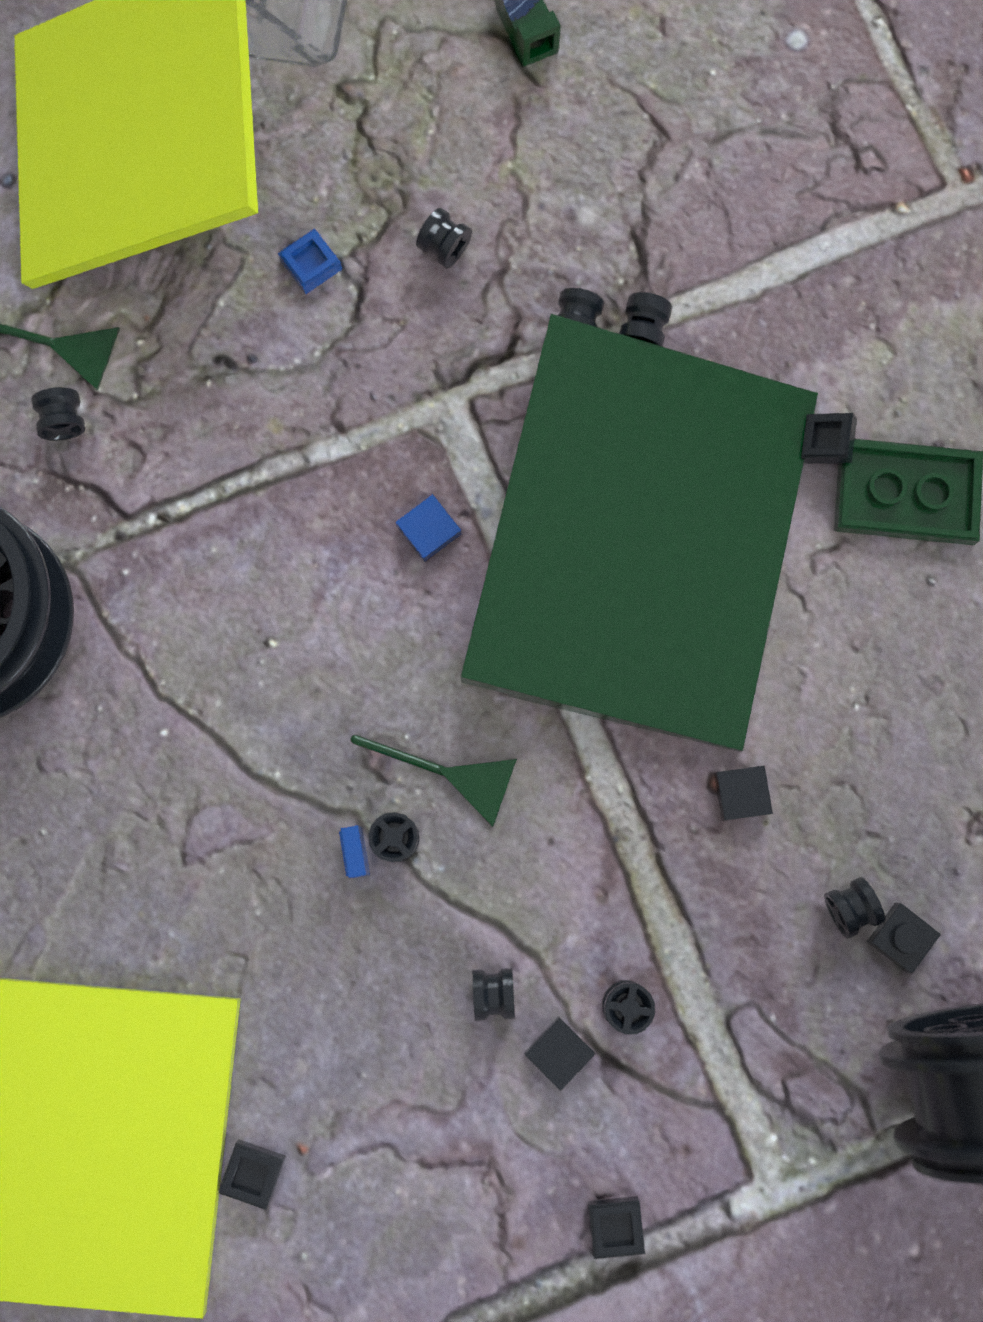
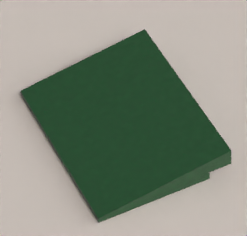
(641, 537)

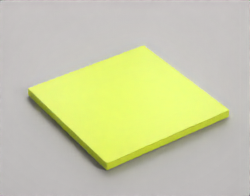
(130, 131)
(111, 1144)

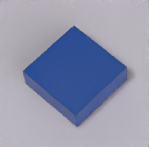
(310, 261)
(428, 528)
(354, 851)

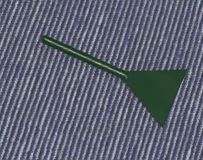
(84, 352)
(478, 783)

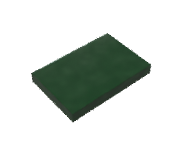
(910, 492)

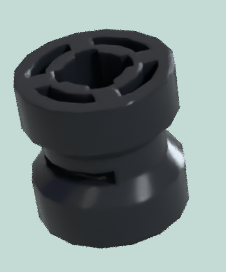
(646, 317)

